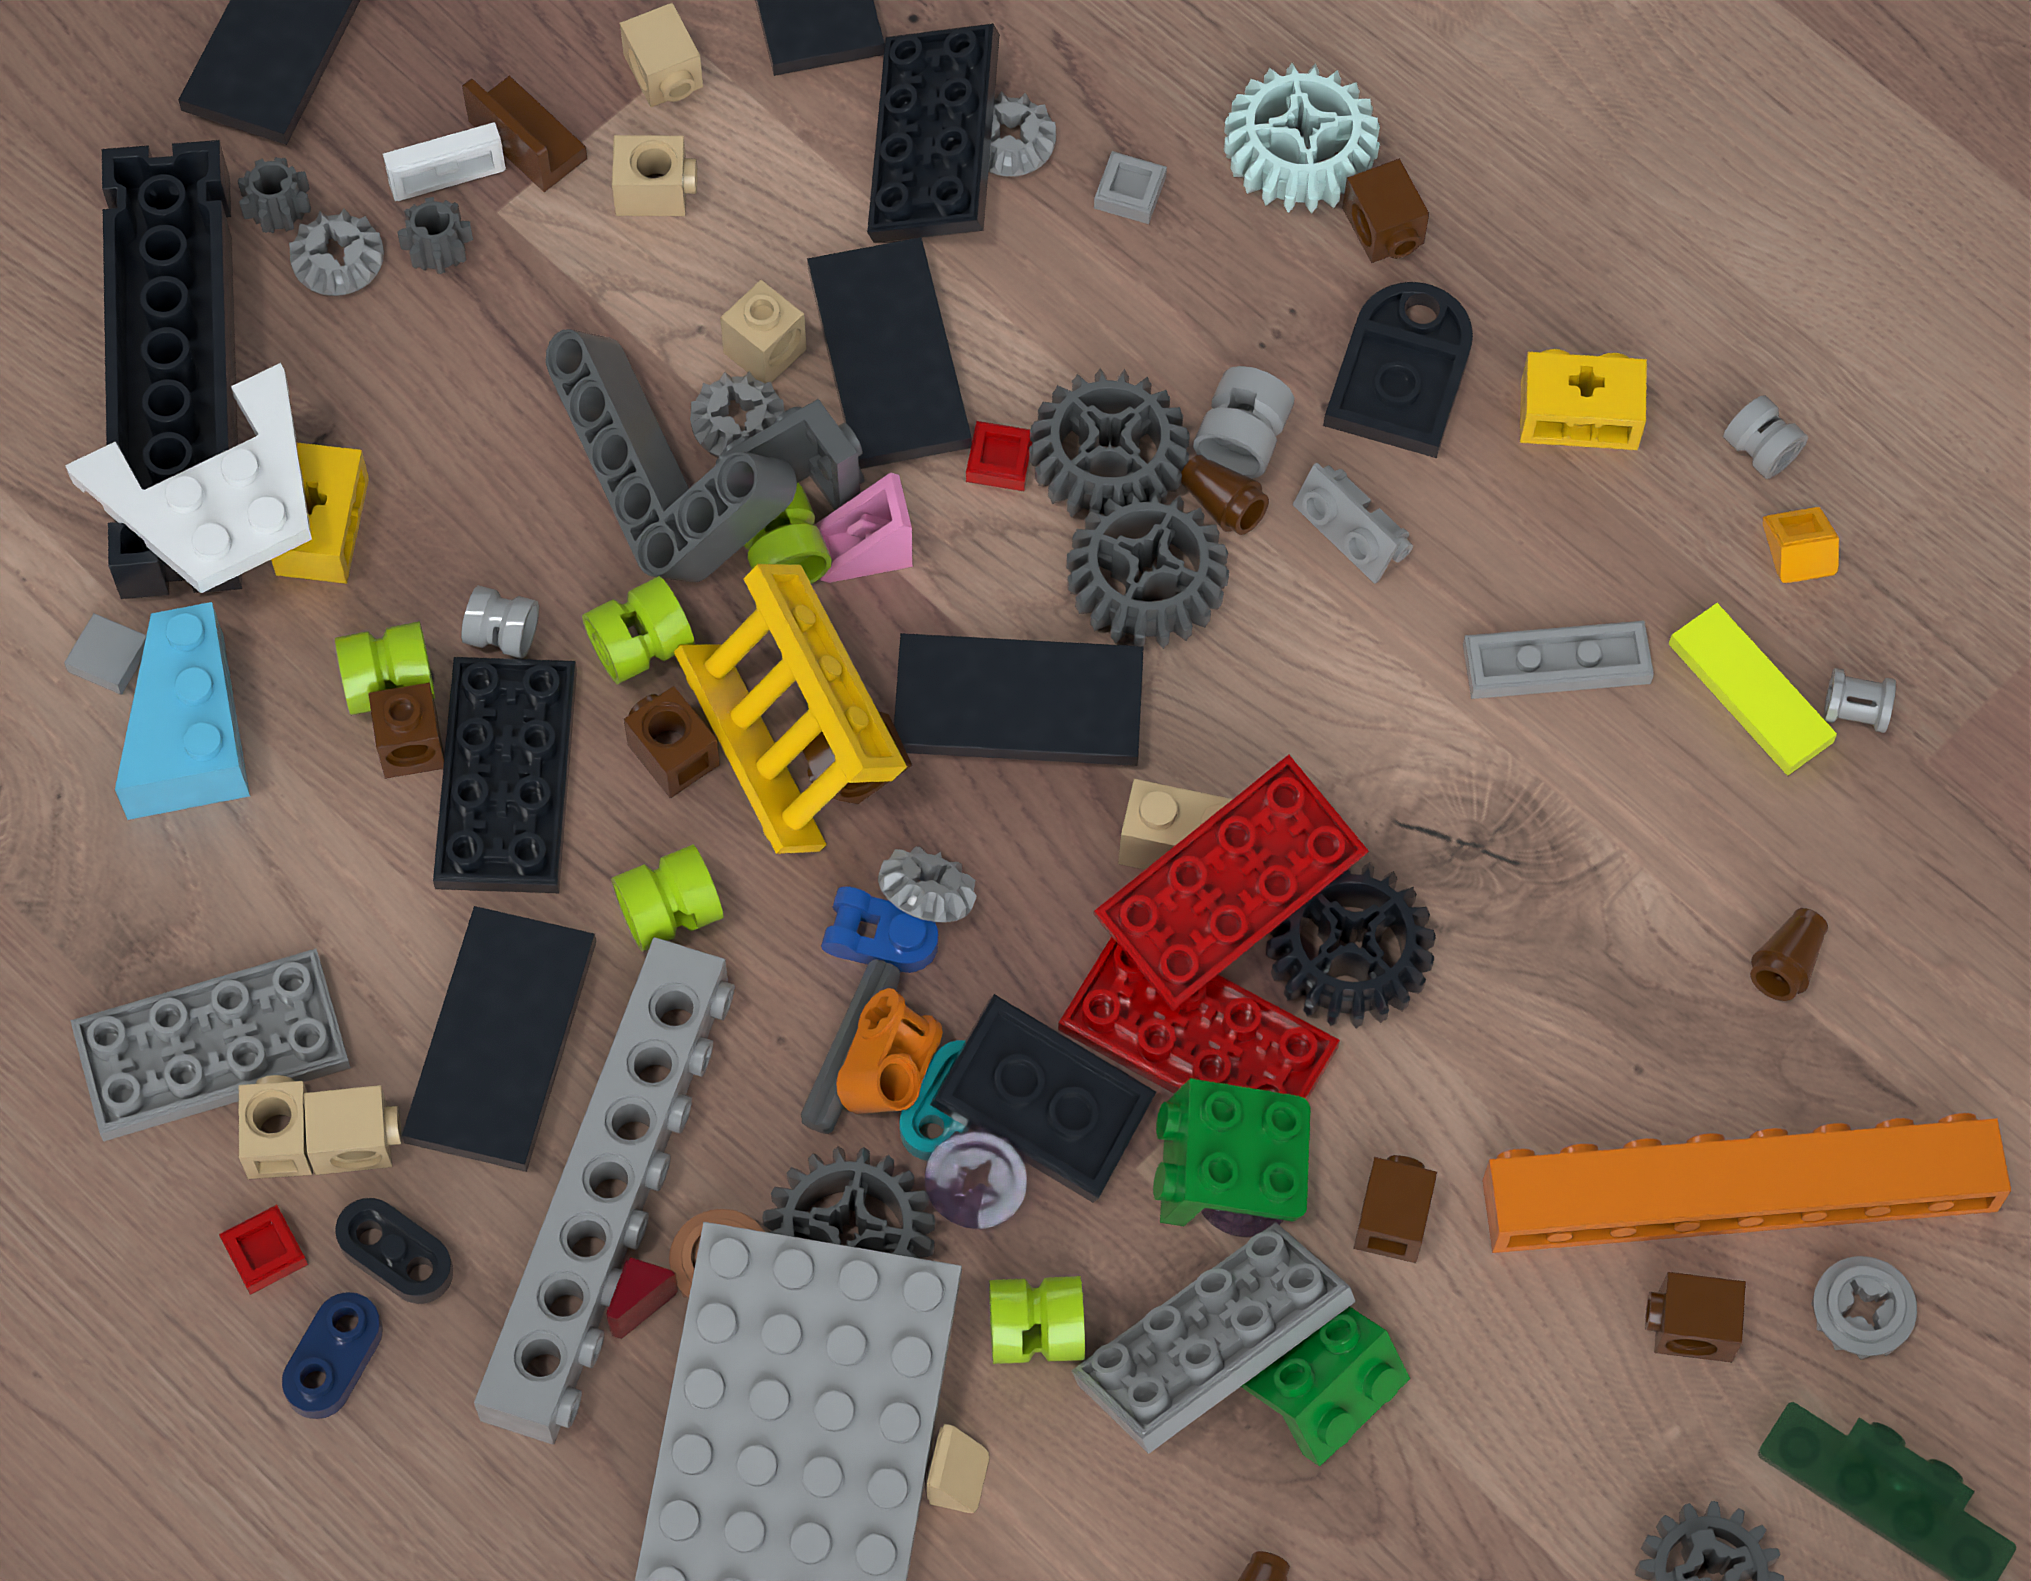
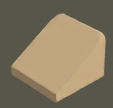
(957, 1471)

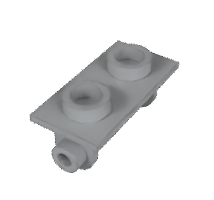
(1341, 516)

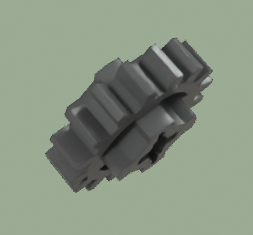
(1702, 1548)

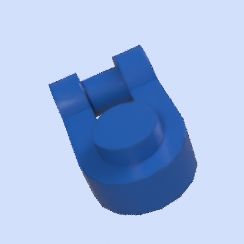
(898, 940)

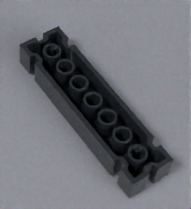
(166, 330)

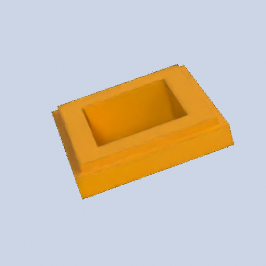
(1802, 544)

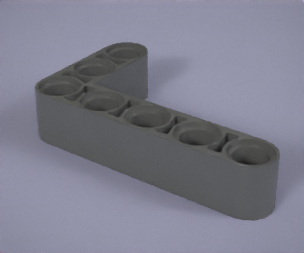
(666, 524)

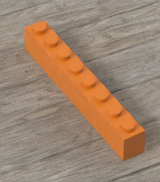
(1745, 1183)

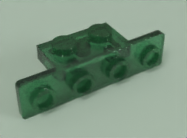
(1889, 1492)

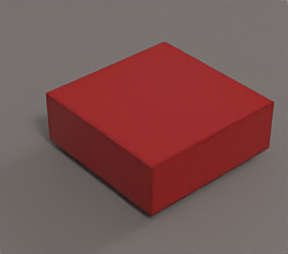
(999, 456)
(263, 1249)

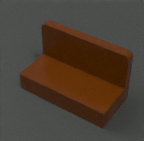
(527, 131)

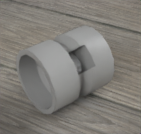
(1244, 420)

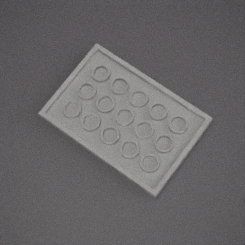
(799, 1412)

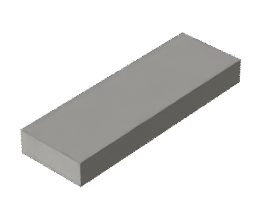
(1557, 659)

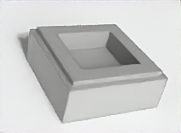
(1130, 187)
(106, 654)

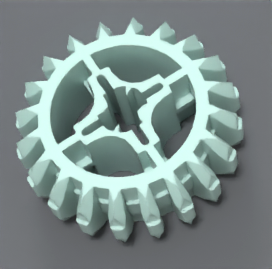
(1275, 153)

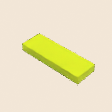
(1752, 689)

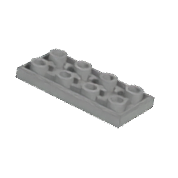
(204, 1040)
(1212, 1337)

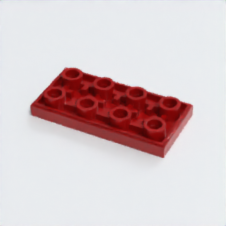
(1230, 882)
(1212, 1036)

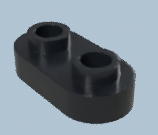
(397, 1251)

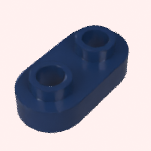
(333, 1352)

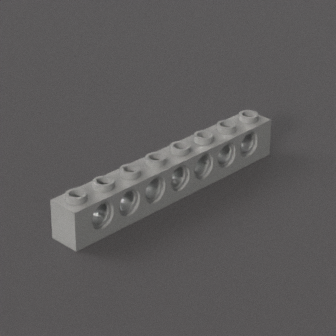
(668, 981)

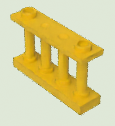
(834, 697)

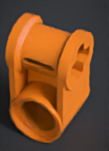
(888, 1057)

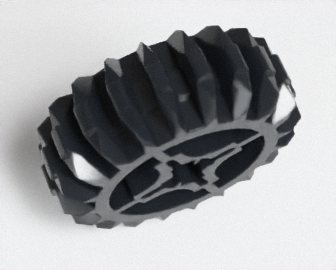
(1377, 981)

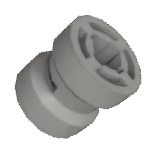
(1765, 437)
(500, 622)

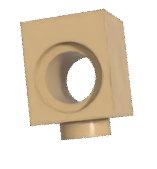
(661, 55)
(645, 155)
(763, 333)
(350, 1129)
(273, 1153)

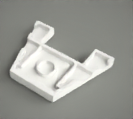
(224, 510)

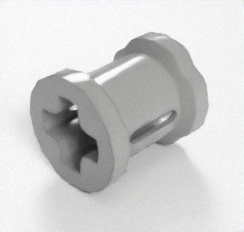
(1876, 713)

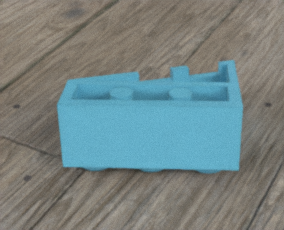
(182, 720)

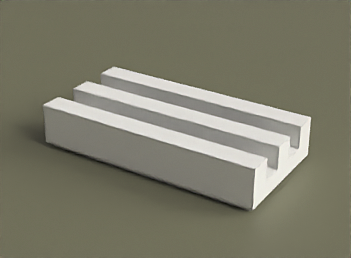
(444, 162)

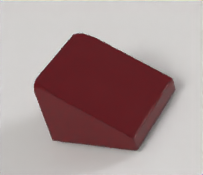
(638, 1295)

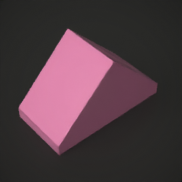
(869, 532)

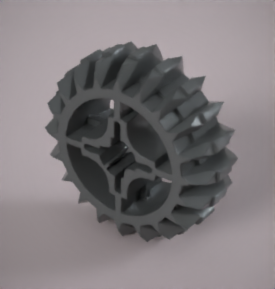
(1108, 416)
(1113, 545)
(856, 1181)

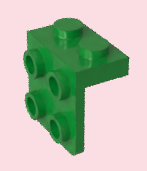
(1232, 1152)
(1332, 1382)

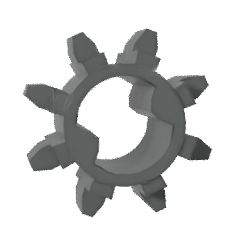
(274, 195)
(435, 235)

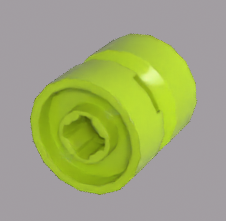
(792, 540)
(657, 620)
(382, 663)
(667, 897)
(1037, 1320)

